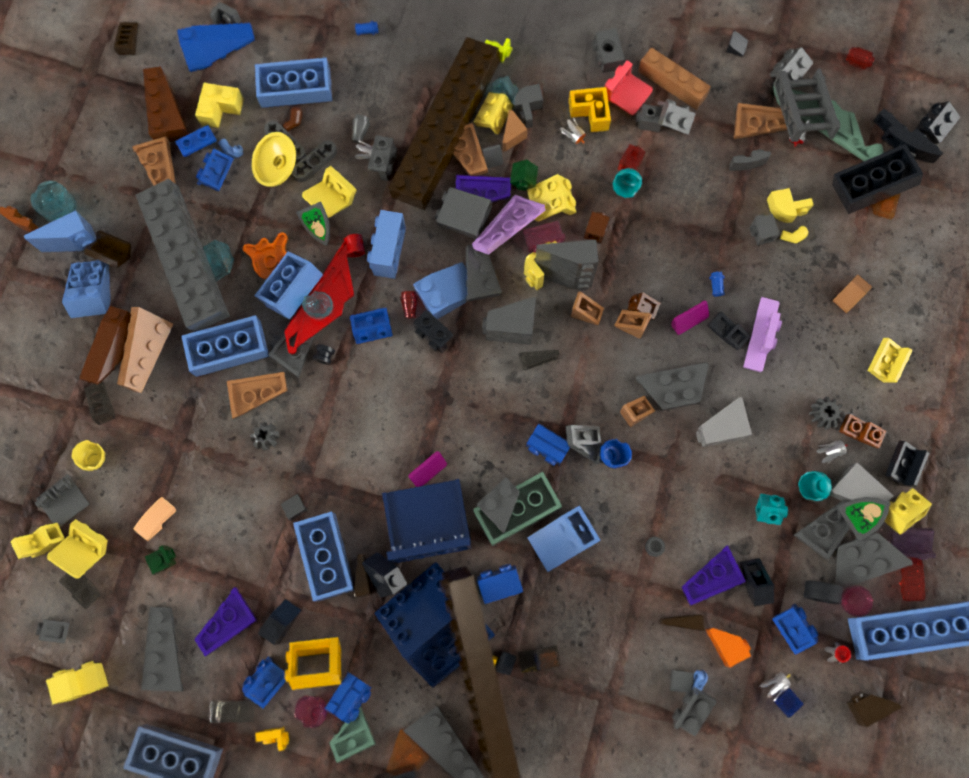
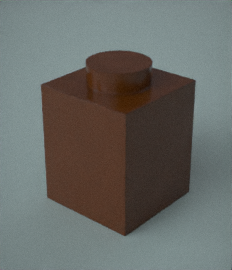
(596, 227)

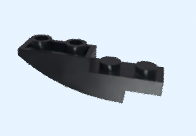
(898, 135)

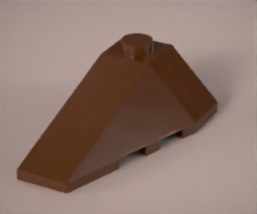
(107, 346)

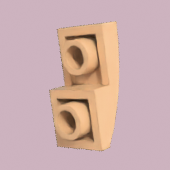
(153, 519)

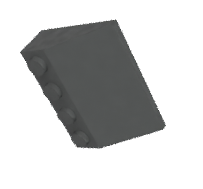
(569, 263)

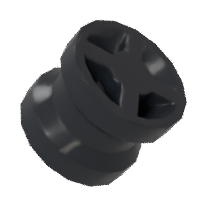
(323, 354)

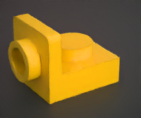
(268, 736)

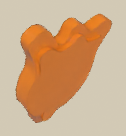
(266, 255)

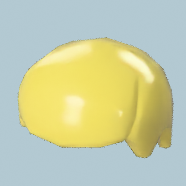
(88, 455)

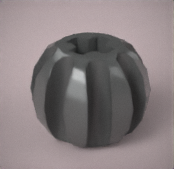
(258, 436)

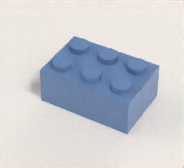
(387, 244)
(288, 285)

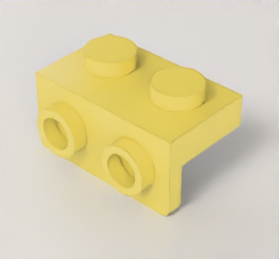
(494, 112)
(889, 361)

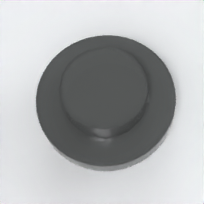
(655, 546)

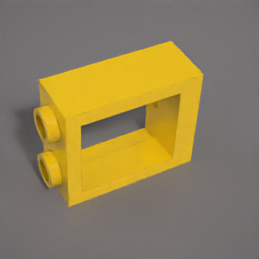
(314, 647)

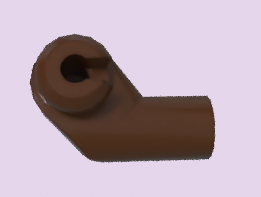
(295, 119)

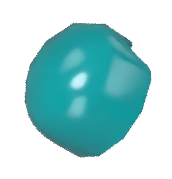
(627, 183)
(815, 485)

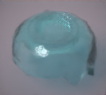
(317, 305)

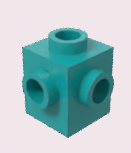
(771, 509)

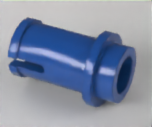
(366, 28)
(717, 284)

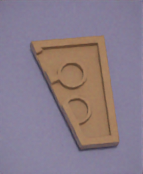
(757, 120)
(469, 153)
(156, 159)
(254, 391)

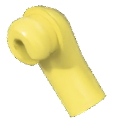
(795, 237)

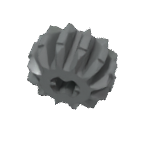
(823, 418)

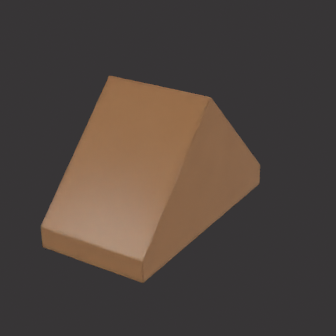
(514, 131)
(852, 294)
(586, 309)
(633, 322)
(636, 411)

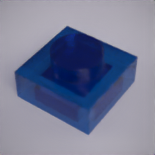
(788, 703)

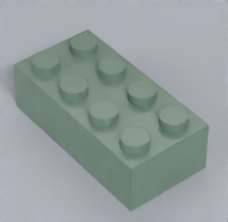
(532, 505)

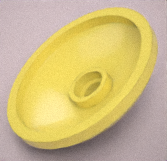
(273, 159)

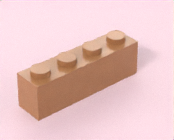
(674, 78)

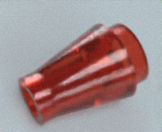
(409, 303)

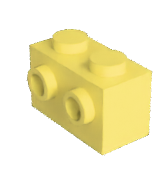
(907, 510)

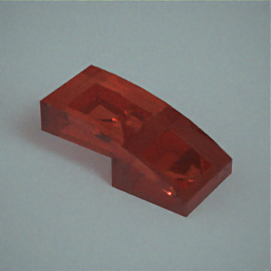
(913, 581)

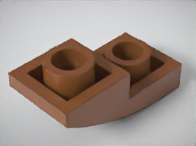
(17, 219)
(863, 432)

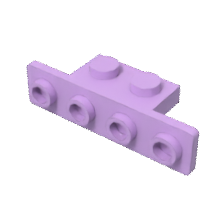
(763, 334)

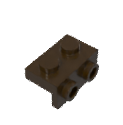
(109, 249)

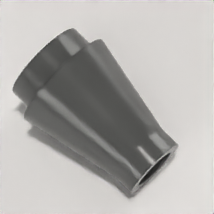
(360, 127)

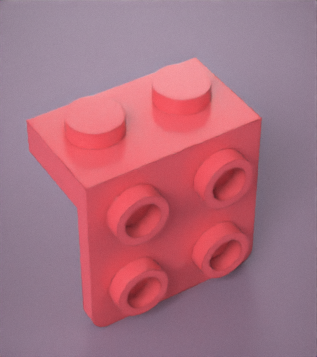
(627, 90)

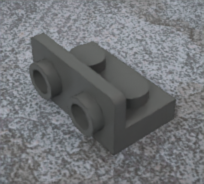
(694, 711)

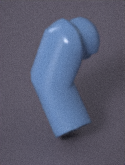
(236, 151)

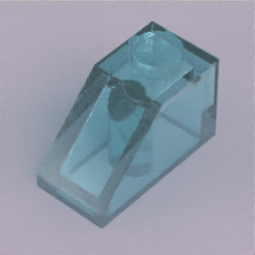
(219, 258)

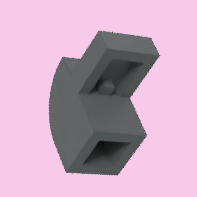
(527, 100)

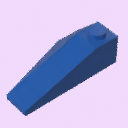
(210, 42)

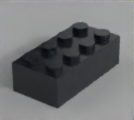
(877, 179)

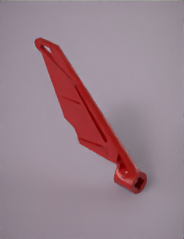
(335, 283)

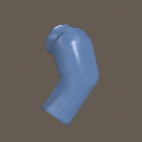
(700, 679)

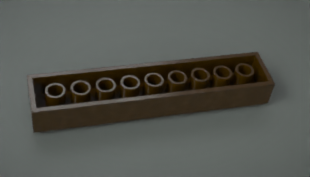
(445, 123)
(480, 673)

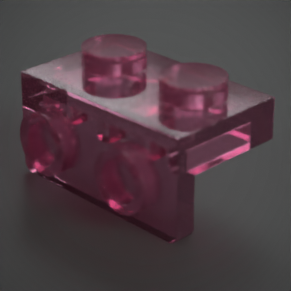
(543, 234)

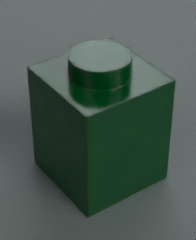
(524, 175)

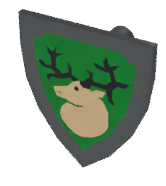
(316, 222)
(864, 515)

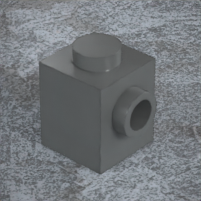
(649, 117)
(764, 229)

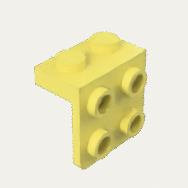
(332, 191)
(555, 195)
(533, 273)
(79, 550)

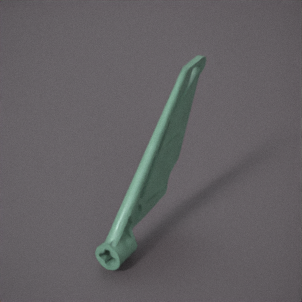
(849, 133)

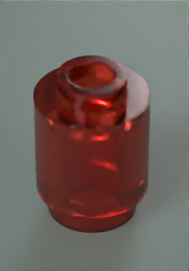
(860, 58)

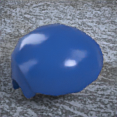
(615, 454)

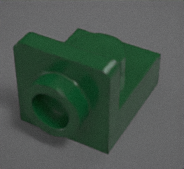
(161, 559)

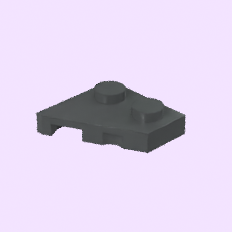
(585, 441)
(500, 504)

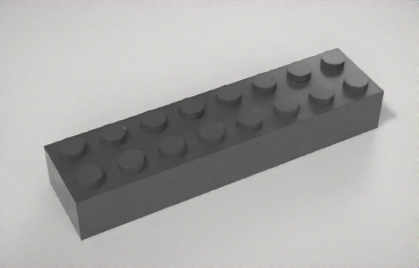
(182, 256)

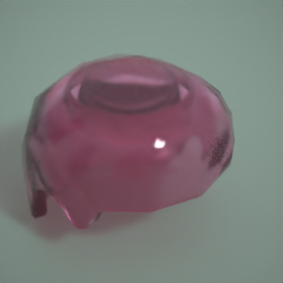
(857, 600)
(311, 711)

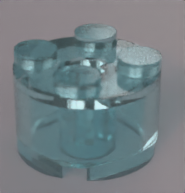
(52, 201)

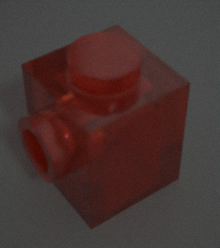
(632, 158)

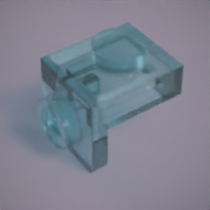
(505, 84)

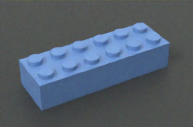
(910, 631)

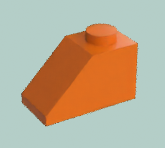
(729, 646)

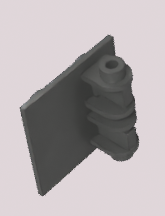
(62, 501)

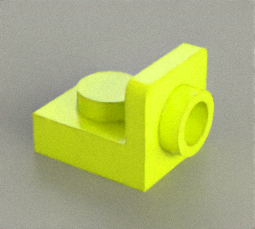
(504, 50)

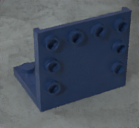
(426, 521)
(421, 626)

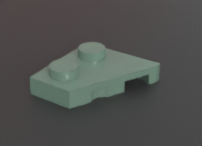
(352, 738)

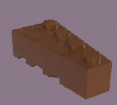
(162, 108)

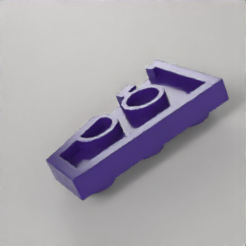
(487, 187)
(714, 578)
(228, 621)

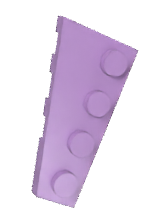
(507, 223)

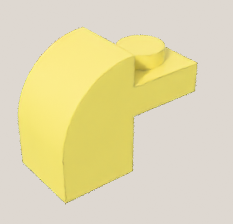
(784, 208)
(39, 542)

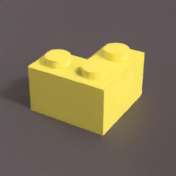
(215, 101)
(74, 684)

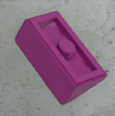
(690, 318)
(427, 469)

